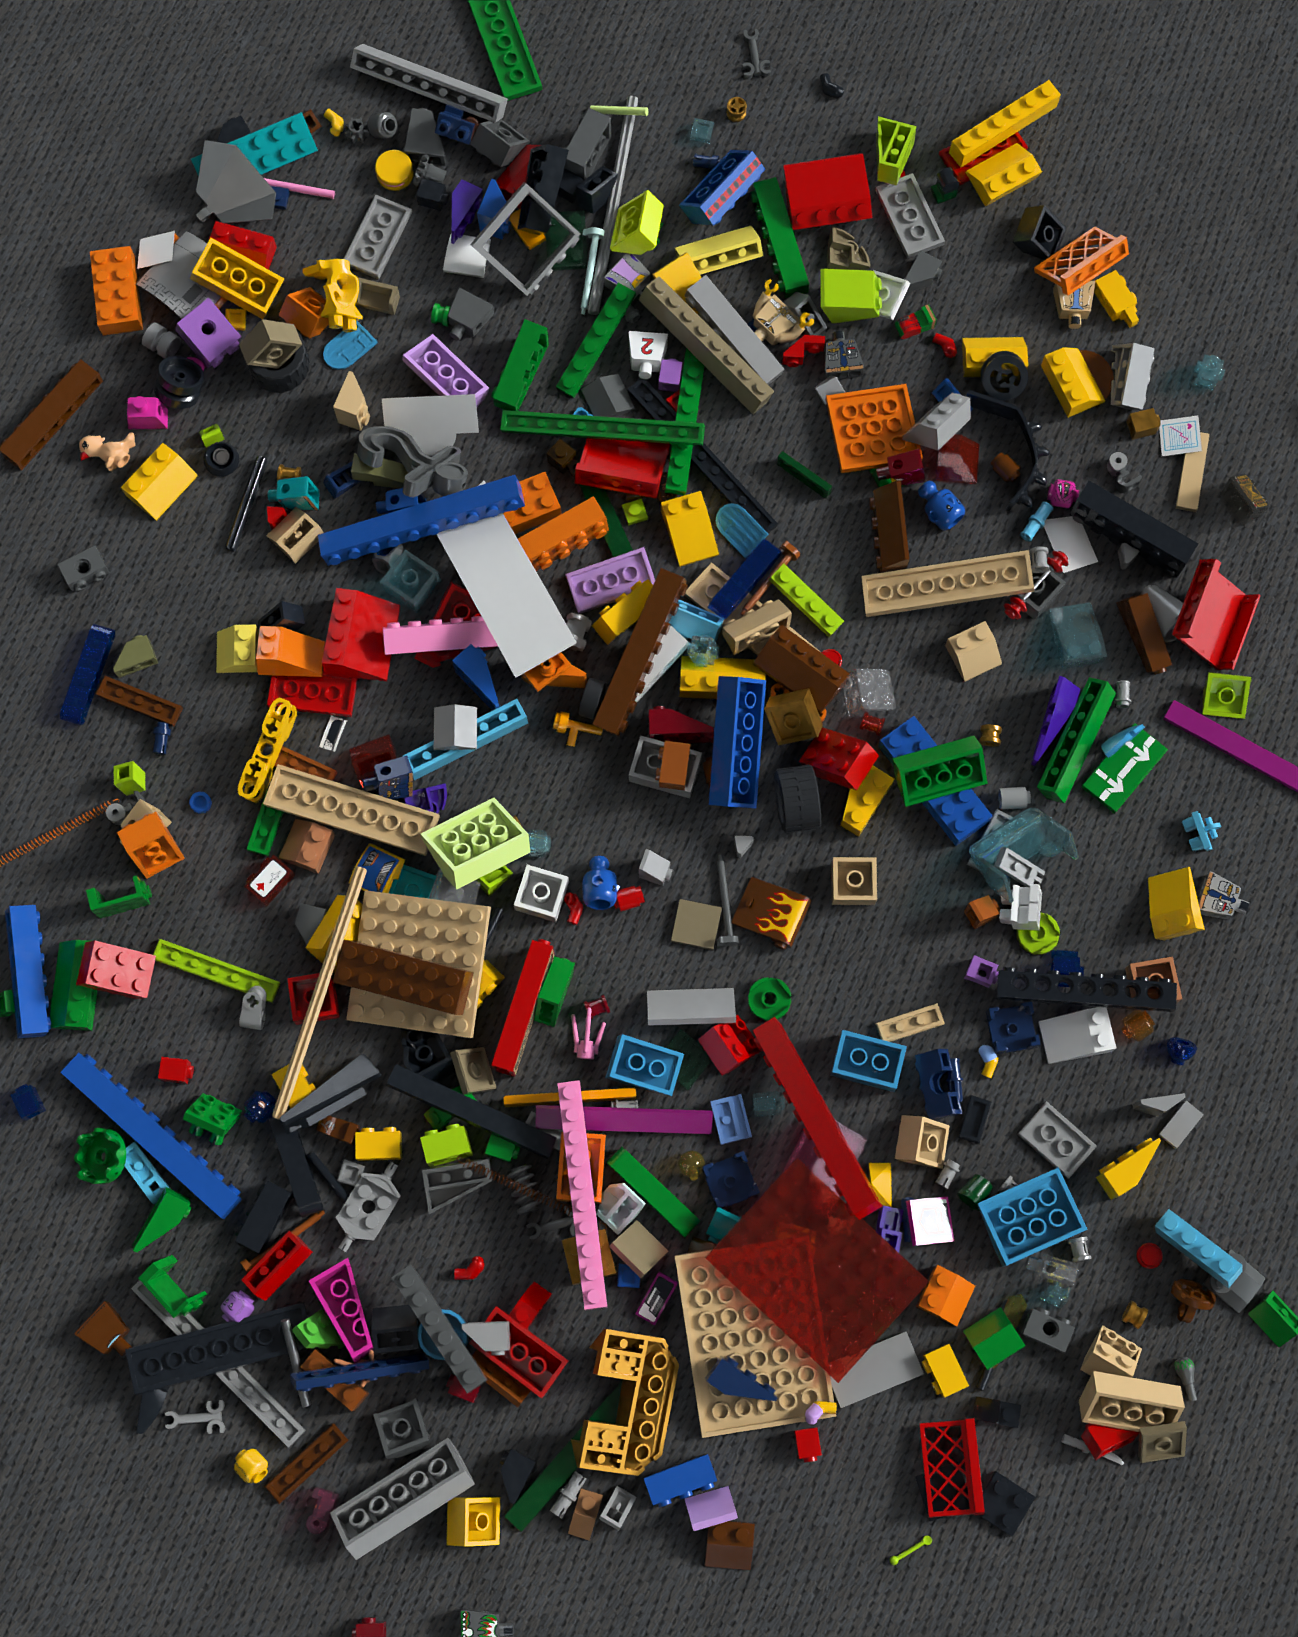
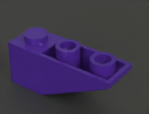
(465, 202)

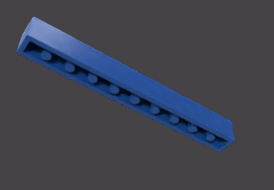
(421, 520)
(151, 1135)

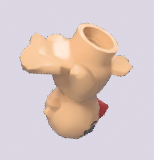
(112, 453)

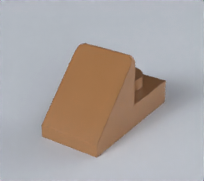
(585, 1514)

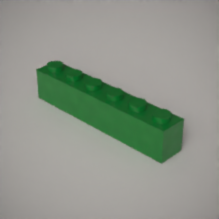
(780, 237)
(1076, 740)

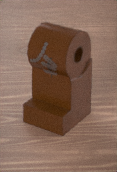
(338, 1129)

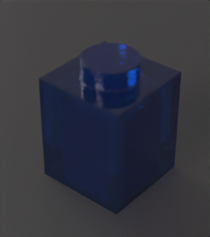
(27, 1102)

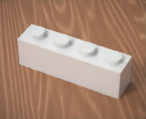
(672, 648)

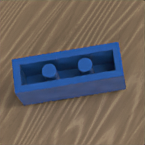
(680, 1480)

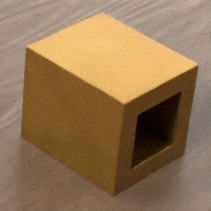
(1143, 423)

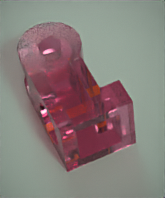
(321, 1515)

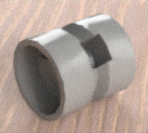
(159, 339)

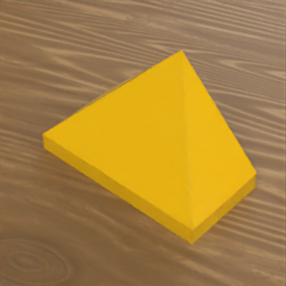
(881, 1181)

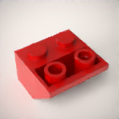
(729, 1045)

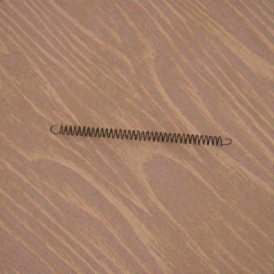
(492, 1172)

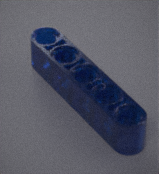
(744, 579)
(87, 674)

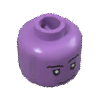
(237, 1306)

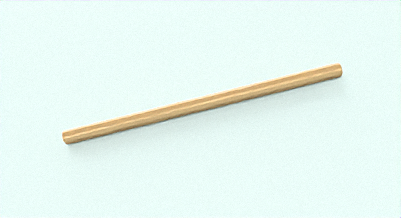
(319, 992)

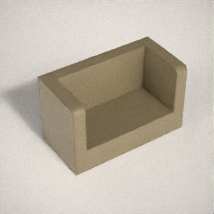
(377, 296)

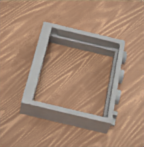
(557, 255)

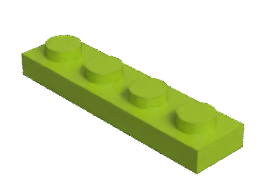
(806, 600)

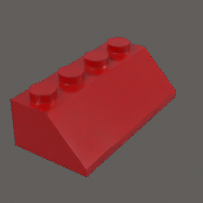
(528, 1358)

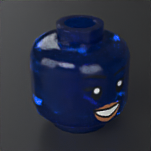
(259, 1106)

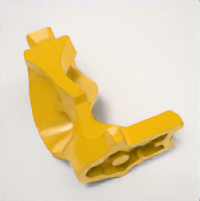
(341, 302)

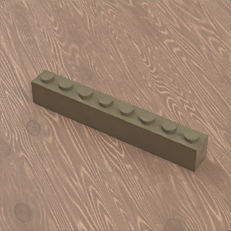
(706, 345)

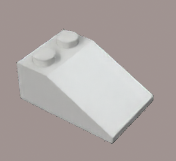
(1077, 1035)

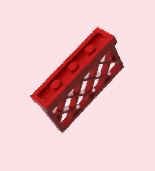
(972, 1468)

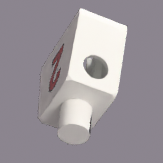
(647, 352)

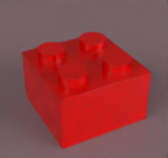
(301, 992)

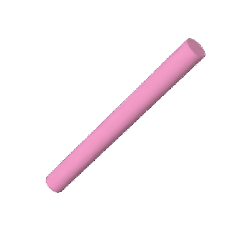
(302, 188)

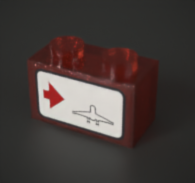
(269, 880)

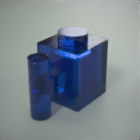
(1065, 962)

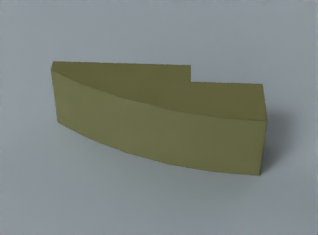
(388, 475)

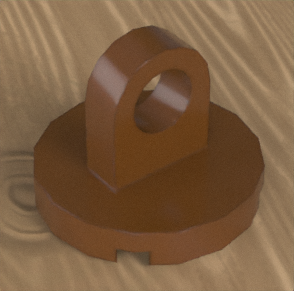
(1191, 1298)

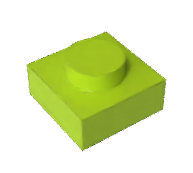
(635, 512)

